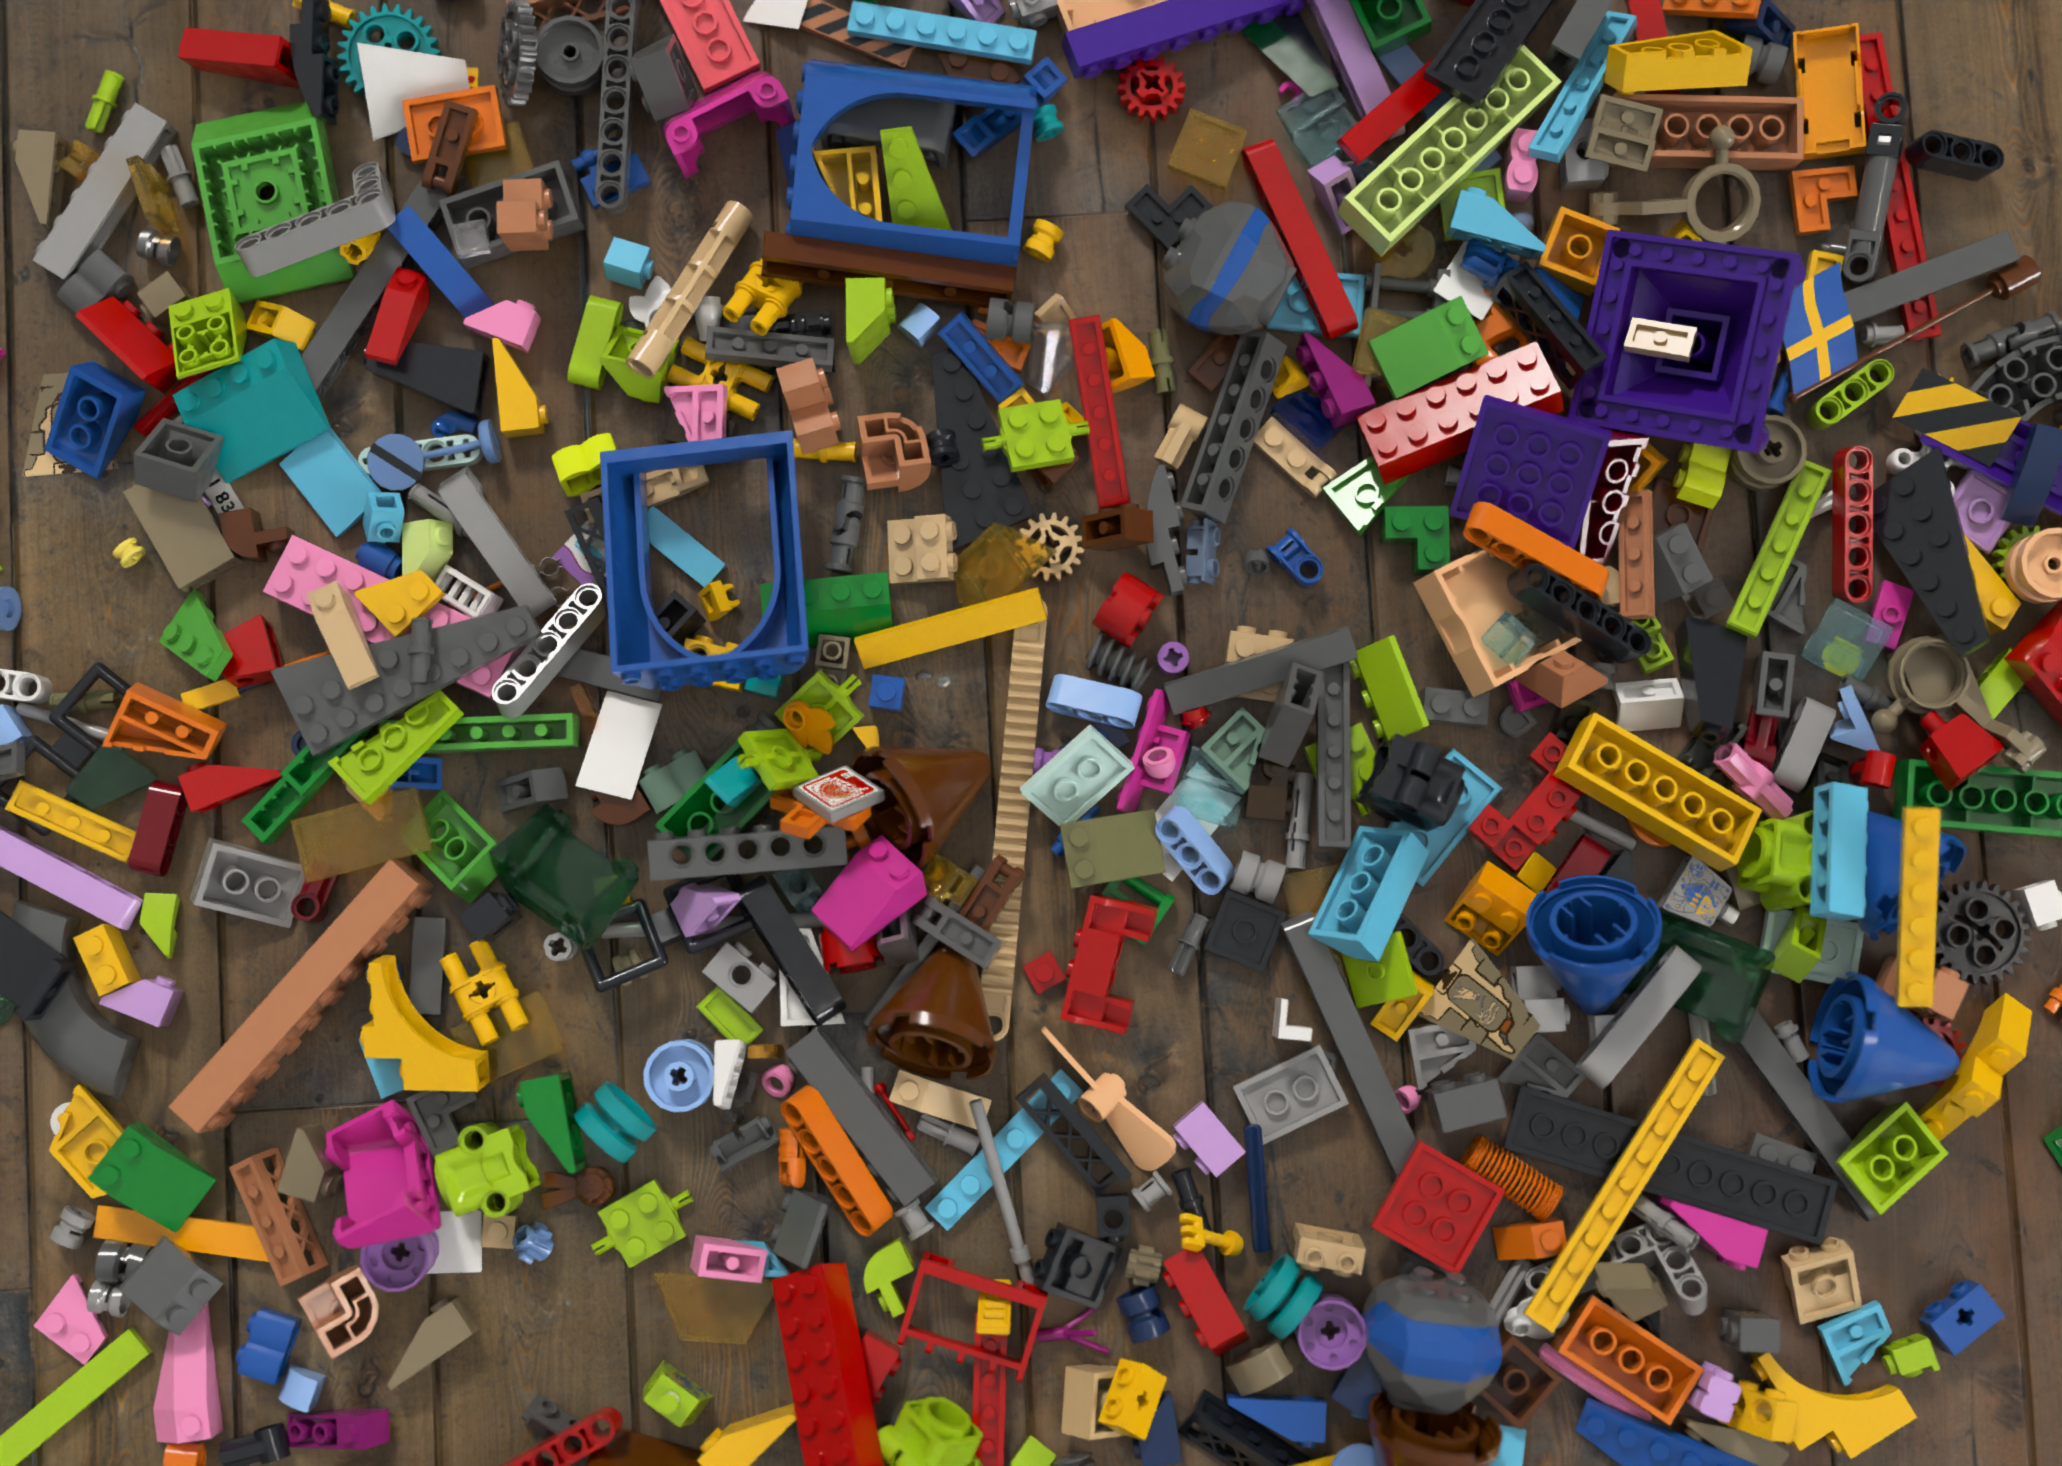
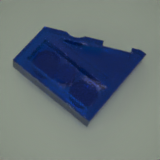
(1305, 419)

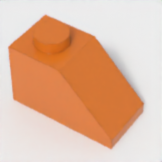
(1529, 1239)

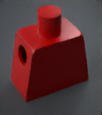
(254, 653)
(1957, 748)

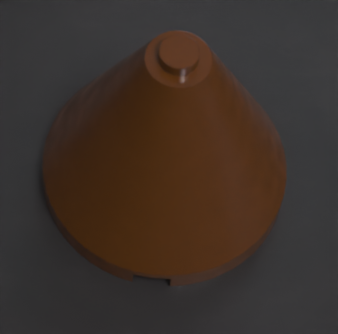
(922, 794)
(937, 1020)
(1431, 1439)

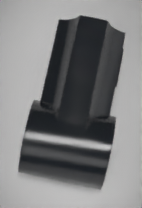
(262, 1446)

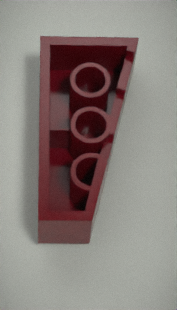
(1610, 495)

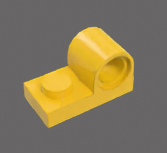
(1397, 1015)

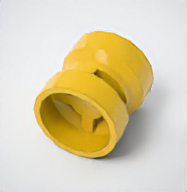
(1042, 242)

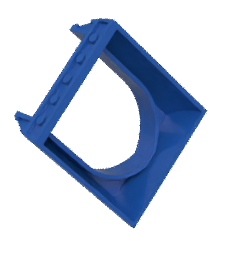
(839, 87)
(639, 645)

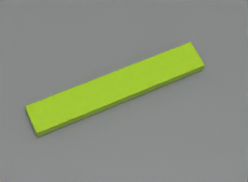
(1778, 549)
(72, 1397)

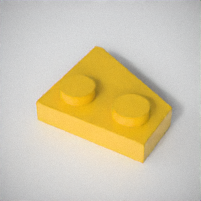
(401, 600)

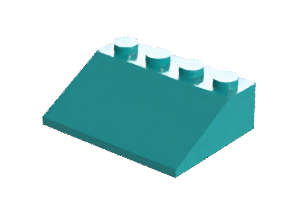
(258, 406)

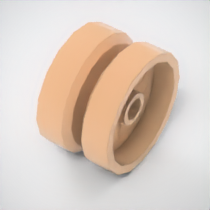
(2035, 567)

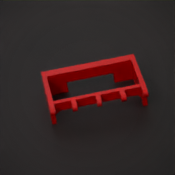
(1022, 1293)

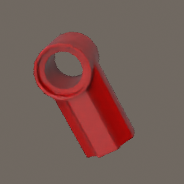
(1874, 769)

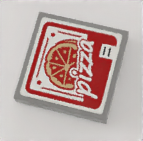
(838, 794)

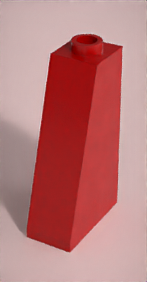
(239, 55)

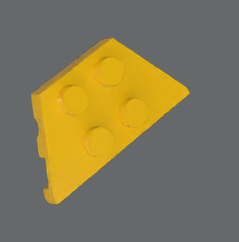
(85, 1138)

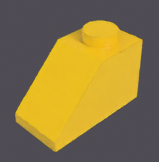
(281, 323)

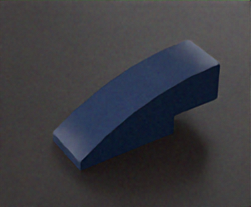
(2033, 475)

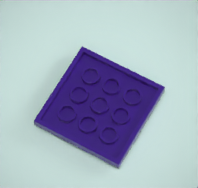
(1532, 467)

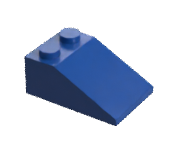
(93, 417)

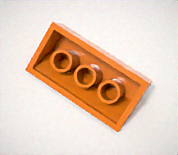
(1628, 1358)

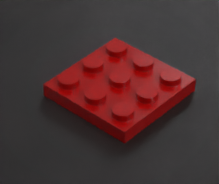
(1437, 1207)

